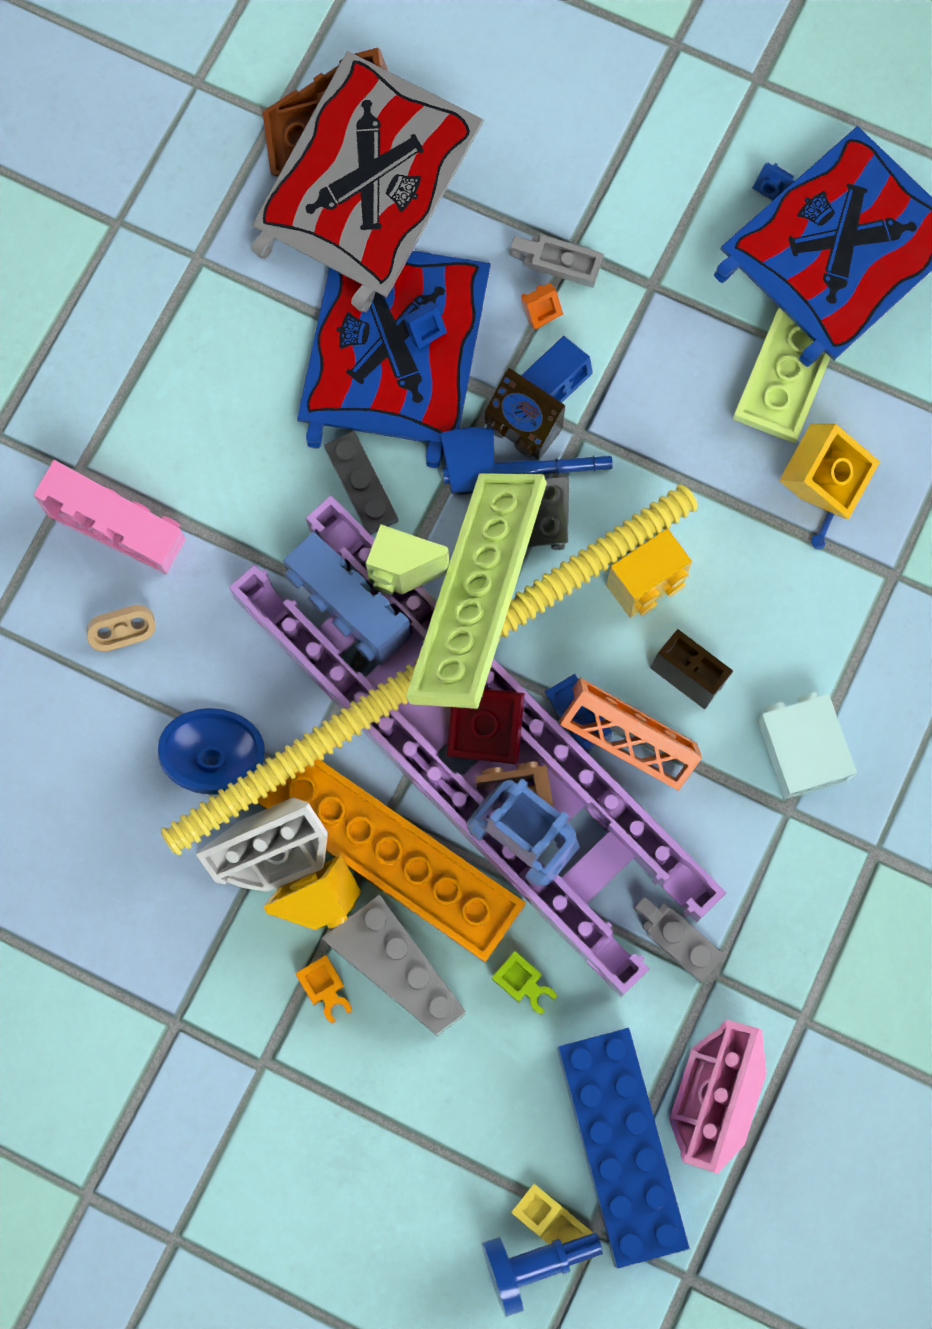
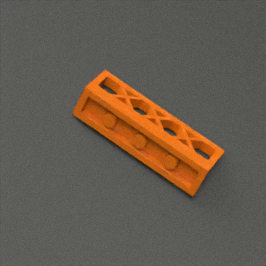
(637, 723)

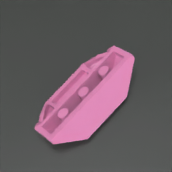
(719, 1095)

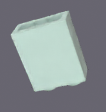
(806, 745)

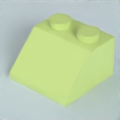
(404, 561)

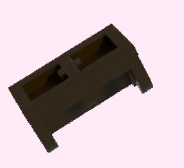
(691, 669)

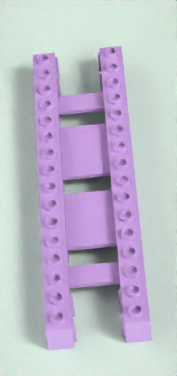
(418, 732)

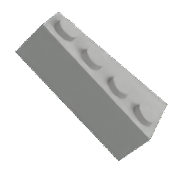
(390, 959)

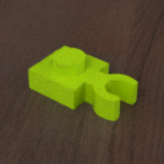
(519, 980)

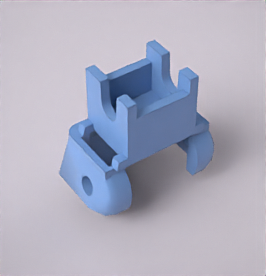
(526, 828)

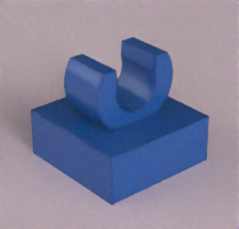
(424, 324)

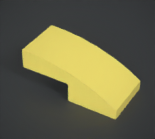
(548, 1217)

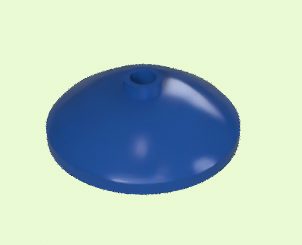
(207, 739)

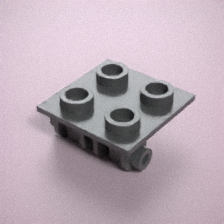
(552, 516)

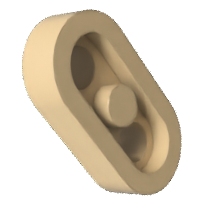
(122, 629)

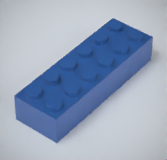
(622, 1148)

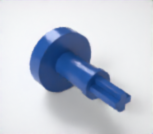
(529, 1267)

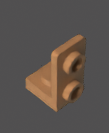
(527, 771)

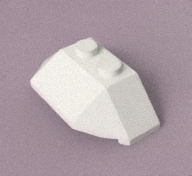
(268, 848)

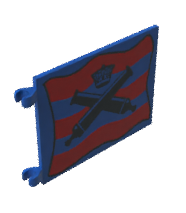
(838, 244)
(372, 375)

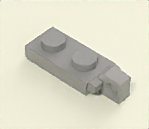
(558, 258)
(679, 939)

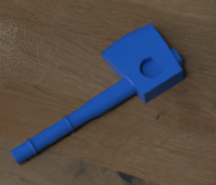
(472, 452)

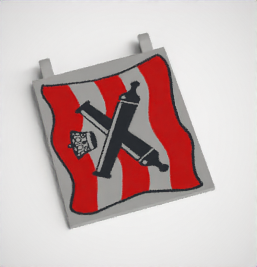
(366, 176)

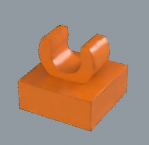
(542, 305)

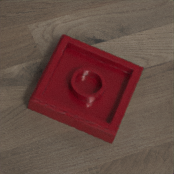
(489, 731)

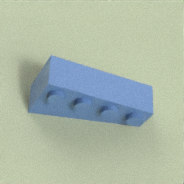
(347, 599)

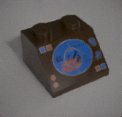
(524, 415)

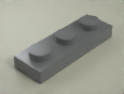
(361, 482)

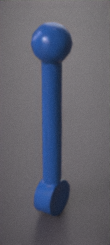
(818, 541)

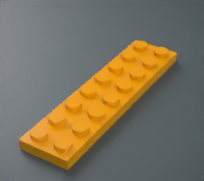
(404, 860)

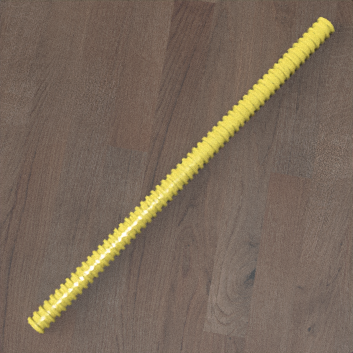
(394, 692)

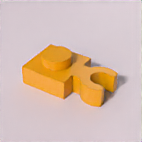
(321, 984)

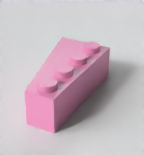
(109, 517)

